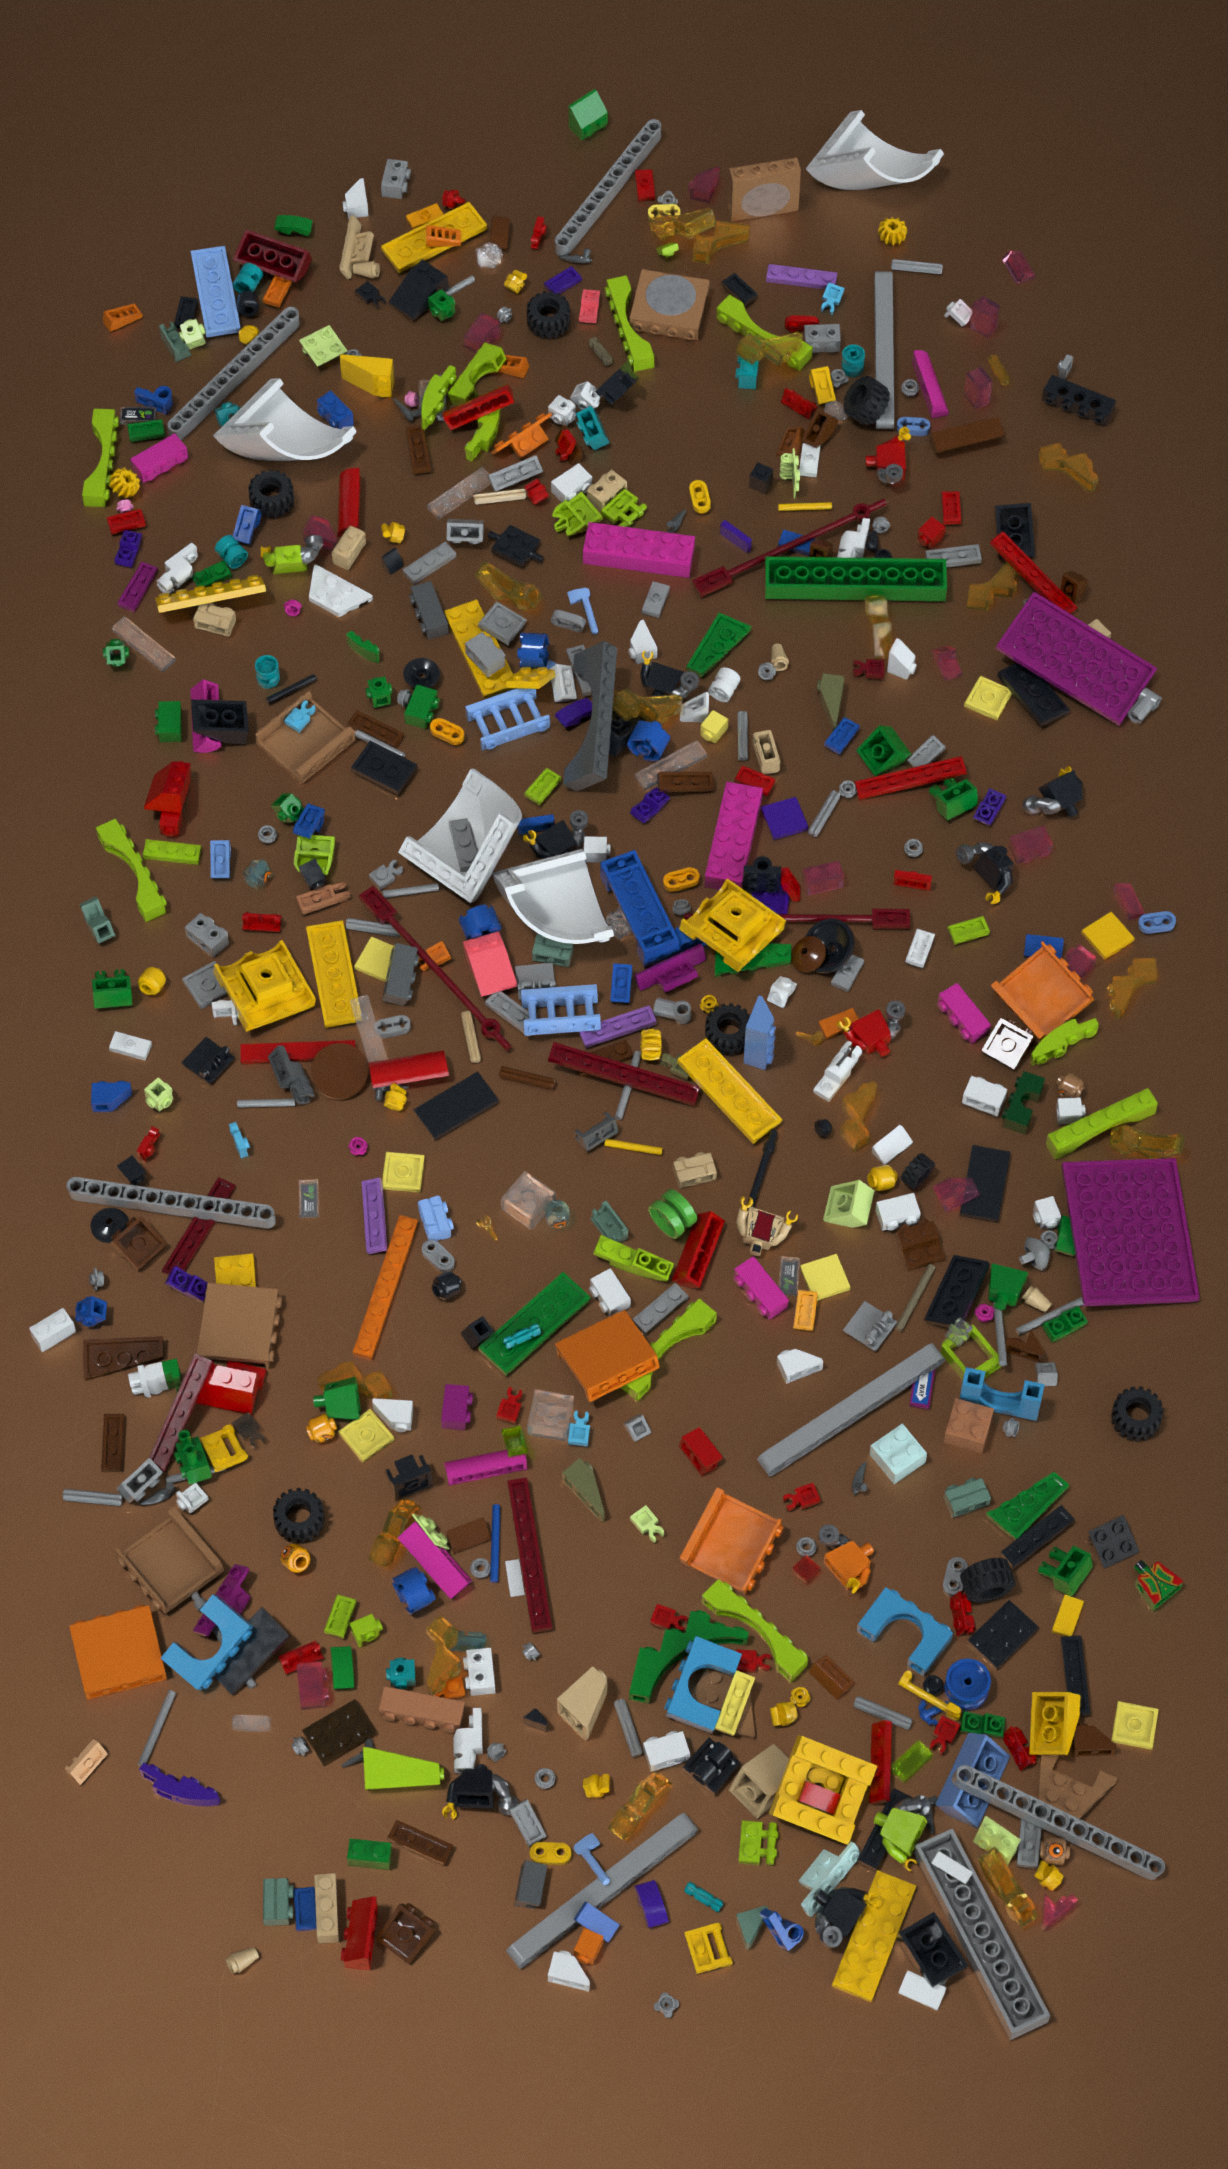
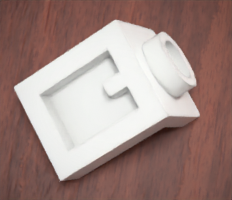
(959, 312)

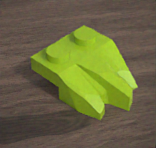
(575, 515)
(316, 848)

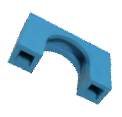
(1018, 1404)
(892, 1607)
(233, 1630)
(682, 1705)

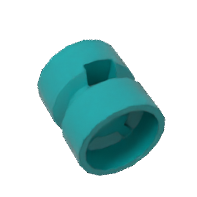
(247, 278)
(853, 360)
(230, 550)
(267, 671)

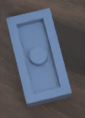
(220, 858)

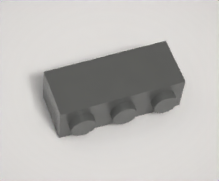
(428, 610)
(400, 974)

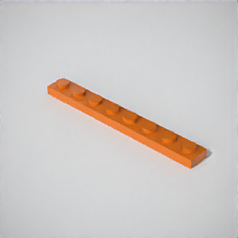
(385, 1287)

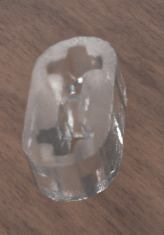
(251, 1723)

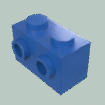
(334, 411)

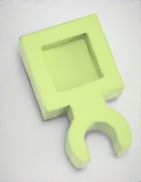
(646, 1522)

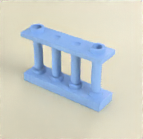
(507, 701)
(558, 997)

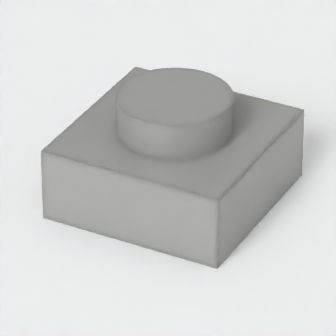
(1065, 366)

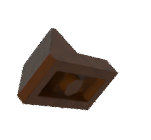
(1031, 1350)

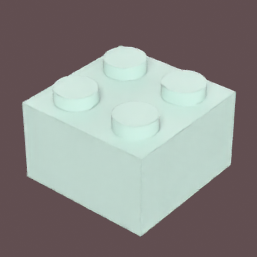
(898, 1453)

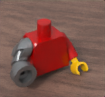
(890, 458)
(871, 1031)

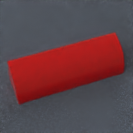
(478, 407)
(348, 500)
(408, 1069)
(698, 1250)

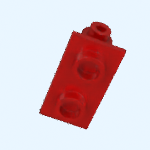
(798, 403)
(261, 922)
(961, 1621)
(304, 1654)
(1014, 1740)

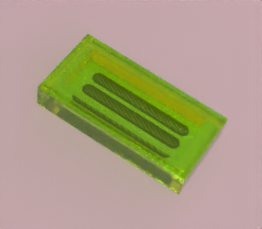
(514, 1441)
(911, 1761)

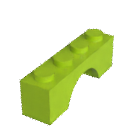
(487, 360)

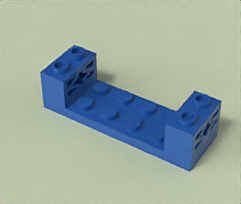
(640, 907)

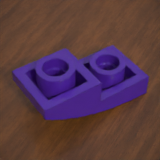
(128, 548)
(574, 712)
(651, 805)
(989, 807)
(186, 1284)
(651, 1903)

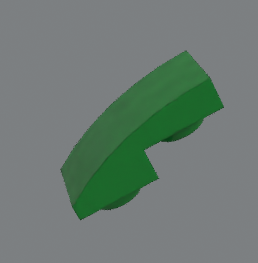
(290, 223)
(365, 649)
(1064, 1241)
(1064, 1324)
(342, 1667)
(982, 1724)

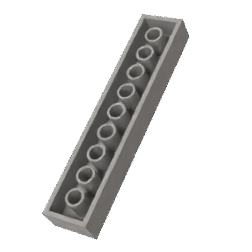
(983, 1938)

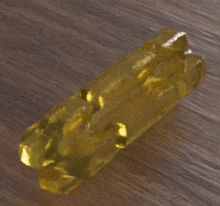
(999, 370)

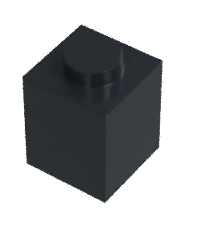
(761, 478)
(312, 875)
(132, 1172)
(477, 1332)

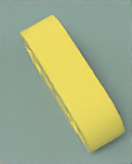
(666, 208)

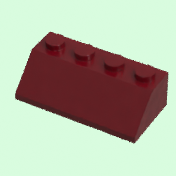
(273, 256)

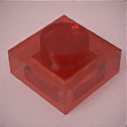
(805, 1569)

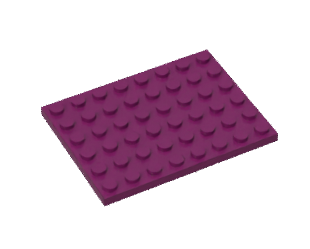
(1129, 1232)

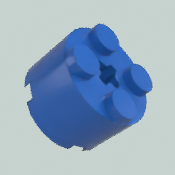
(533, 650)
(648, 740)
(479, 922)
(412, 1590)

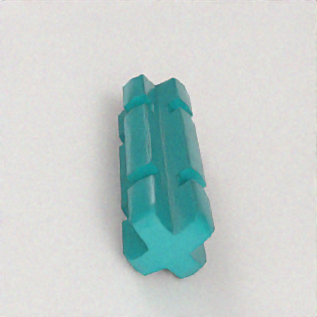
(521, 1336)
(703, 1896)

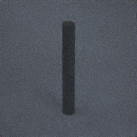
(292, 688)

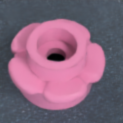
(411, 399)
(124, 506)

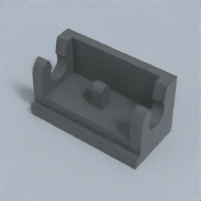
(597, 1133)
(530, 1884)

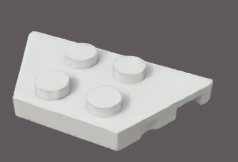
(335, 593)

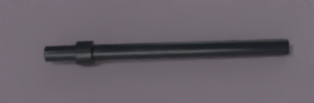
(768, 1149)

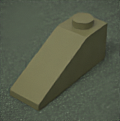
(830, 696)
(582, 1482)

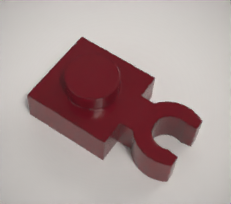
(872, 668)

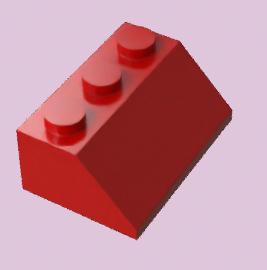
(169, 788)
(230, 1389)
(360, 1933)

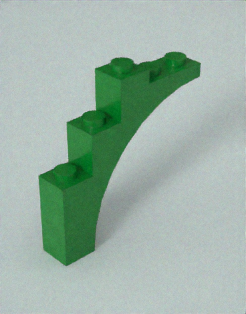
(653, 1664)

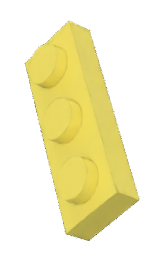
(734, 1703)

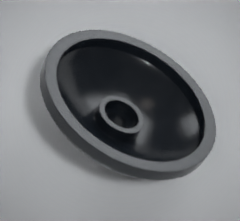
(835, 935)

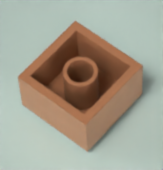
(968, 1425)

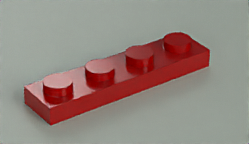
(881, 1757)

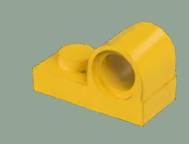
(821, 382)

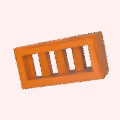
(433, 240)
(113, 323)
(518, 370)

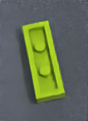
(172, 852)

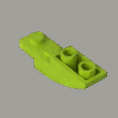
(435, 394)
(484, 435)
(1057, 1040)
(633, 1261)

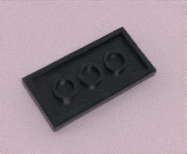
(1033, 694)
(456, 1106)
(988, 1172)
(956, 1291)
(264, 1641)

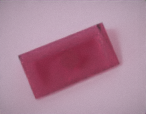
(1018, 266)
(1128, 900)

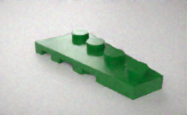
(717, 642)
(770, 956)
(1028, 1506)

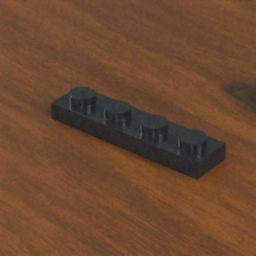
(1037, 1536)
(1075, 1670)
(874, 1848)

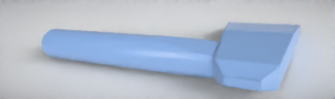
(583, 595)
(583, 1847)

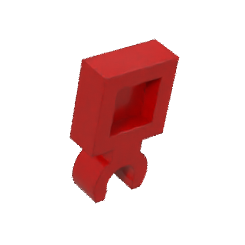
(538, 231)
(566, 445)
(147, 1147)
(510, 1408)
(804, 1495)
(665, 1618)
(750, 1660)
(944, 1732)

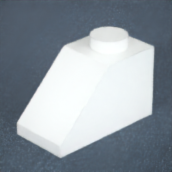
(356, 200)
(642, 641)
(901, 660)
(797, 1364)
(395, 1413)
(567, 1971)

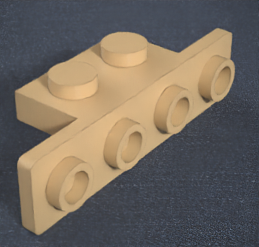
(356, 247)

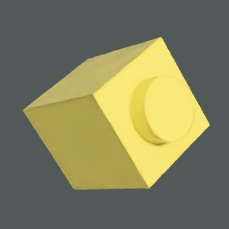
(714, 727)

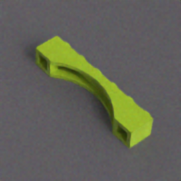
(734, 315)
(639, 351)
(96, 486)
(114, 841)
(1075, 1134)
(693, 1322)
(725, 1603)

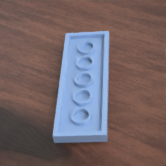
(215, 291)

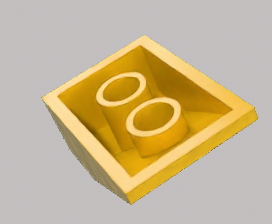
(369, 373)
(1053, 1722)

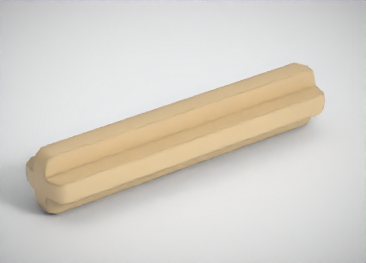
(499, 496)
(470, 1037)

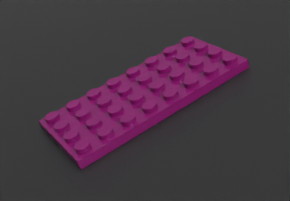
(1076, 658)

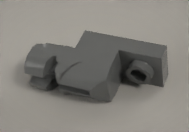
(290, 1075)

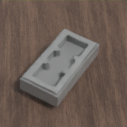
(655, 599)
(926, 752)
(846, 975)
(527, 1822)

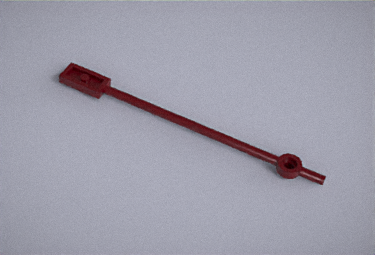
(721, 577)
(384, 912)
(880, 918)

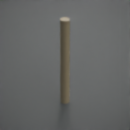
(915, 1297)

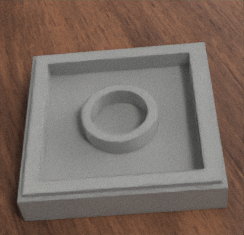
(502, 623)
(204, 986)

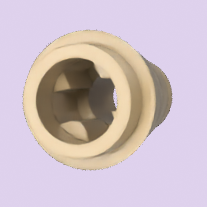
(367, 269)
(778, 658)
(1036, 1299)
(240, 1960)

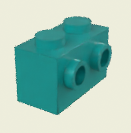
(747, 374)
(592, 427)

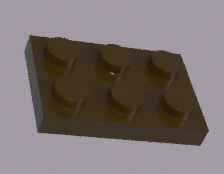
(339, 1732)

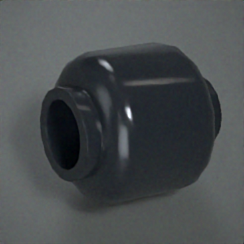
(248, 303)
(446, 1285)

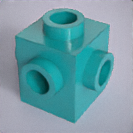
(223, 412)
(401, 1673)

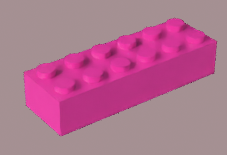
(638, 549)
(733, 835)

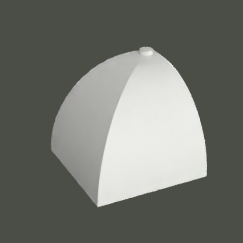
(862, 161)
(278, 430)
(492, 823)
(555, 898)

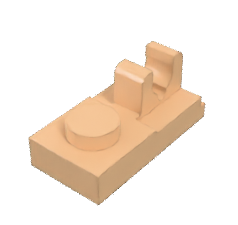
(86, 1762)

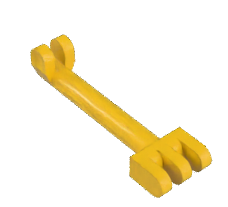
(952, 1710)

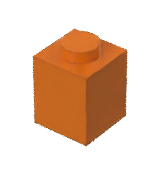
(588, 1946)

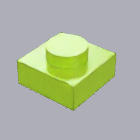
(667, 249)

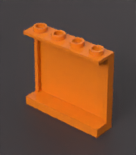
(1043, 992)
(608, 1355)
(731, 1541)
(117, 1652)

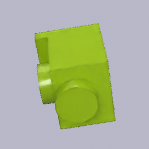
(365, 1629)

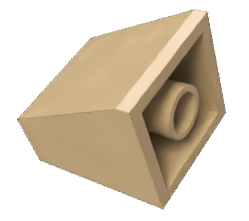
(583, 1701)
(759, 1780)

